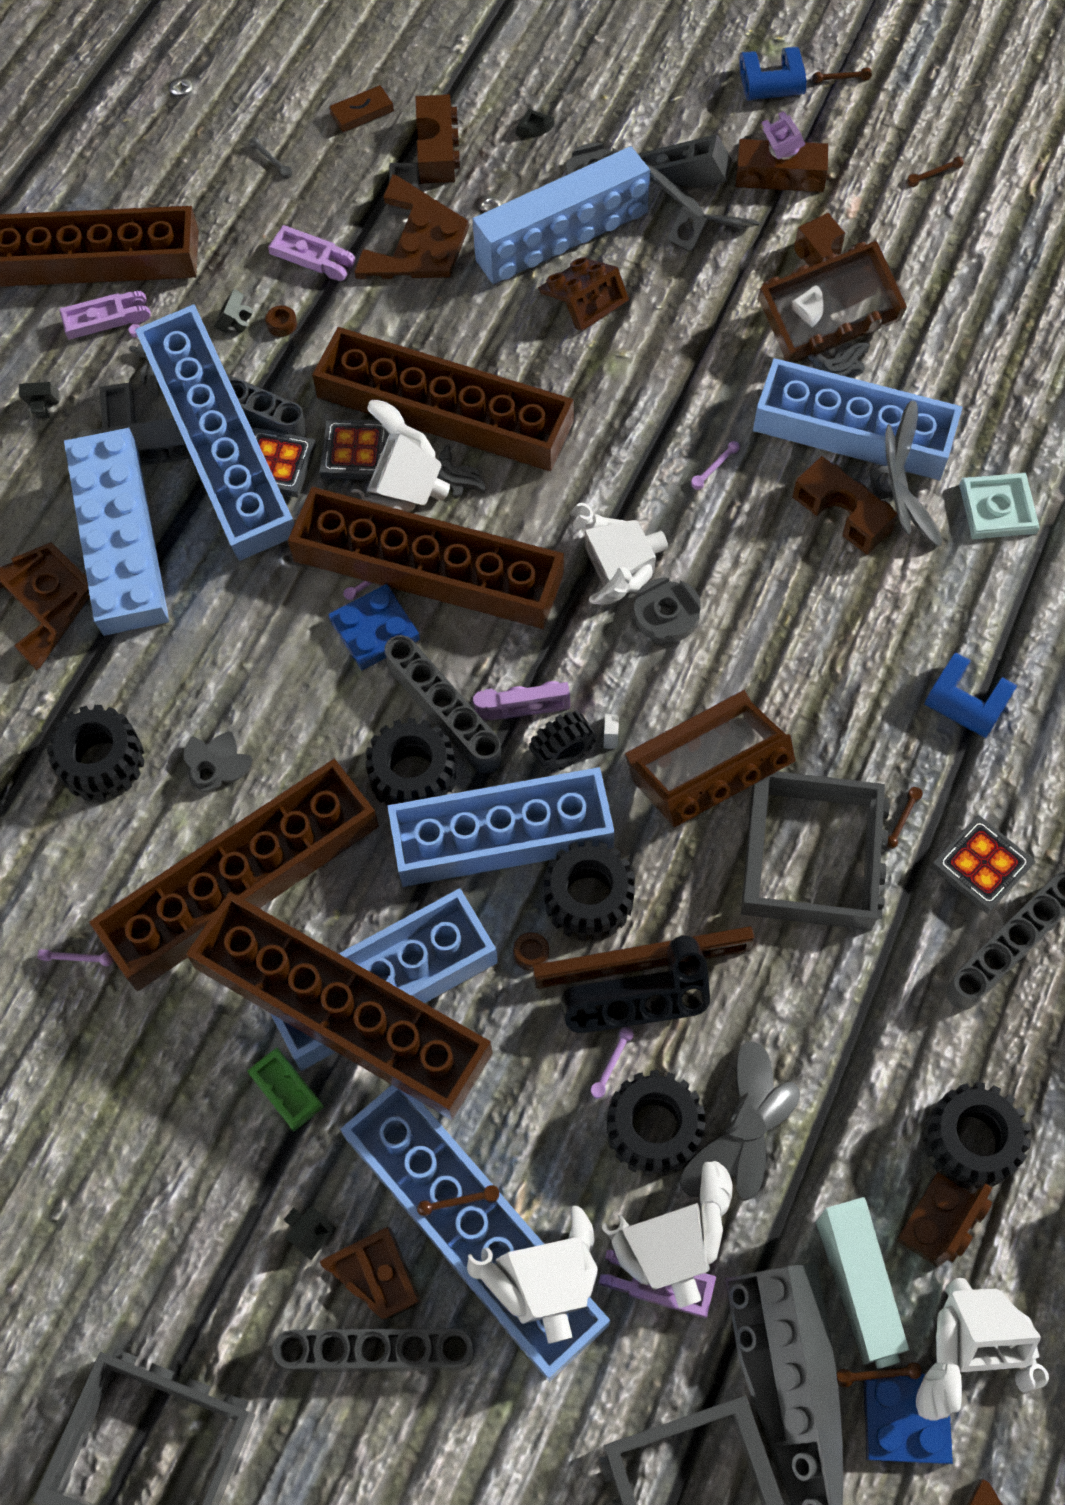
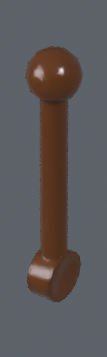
(865, 74)
(913, 179)
(914, 795)
(490, 1194)
(846, 1377)

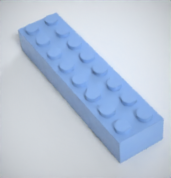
(216, 432)
(423, 1162)

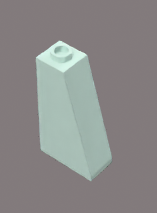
(862, 1282)

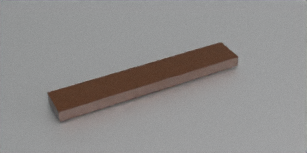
(636, 958)

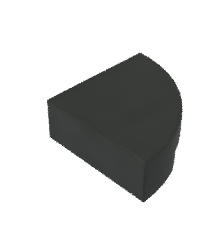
(534, 124)

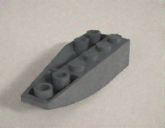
(792, 1376)

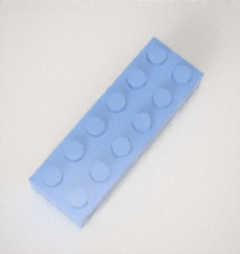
(561, 215)
(852, 417)
(116, 532)
(499, 826)
(418, 955)

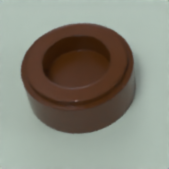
(281, 321)
(530, 950)

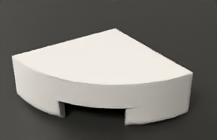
(809, 305)
(611, 731)

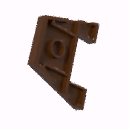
(427, 242)
(50, 592)

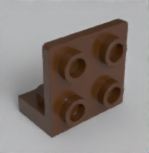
(588, 289)
(942, 1220)

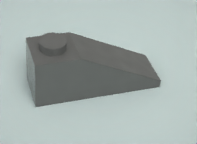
(691, 163)

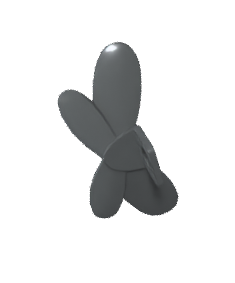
(692, 210)
(906, 503)
(756, 1111)

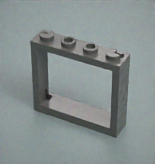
(828, 790)
(90, 1400)
(747, 1433)

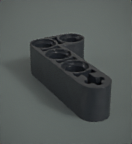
(637, 989)

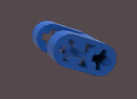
(775, 83)
(962, 706)

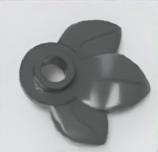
(217, 758)

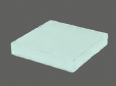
(999, 506)

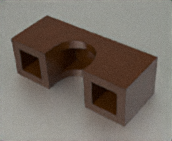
(437, 154)
(762, 170)
(819, 239)
(828, 486)

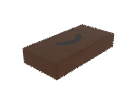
(361, 108)

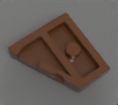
(376, 1274)

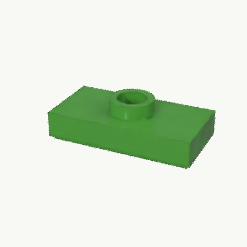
(285, 1089)

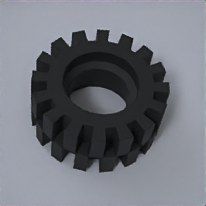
(562, 741)

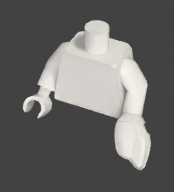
(406, 467)
(618, 553)
(678, 1243)
(544, 1279)
(977, 1334)

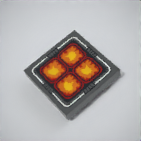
(352, 449)
(287, 458)
(983, 864)

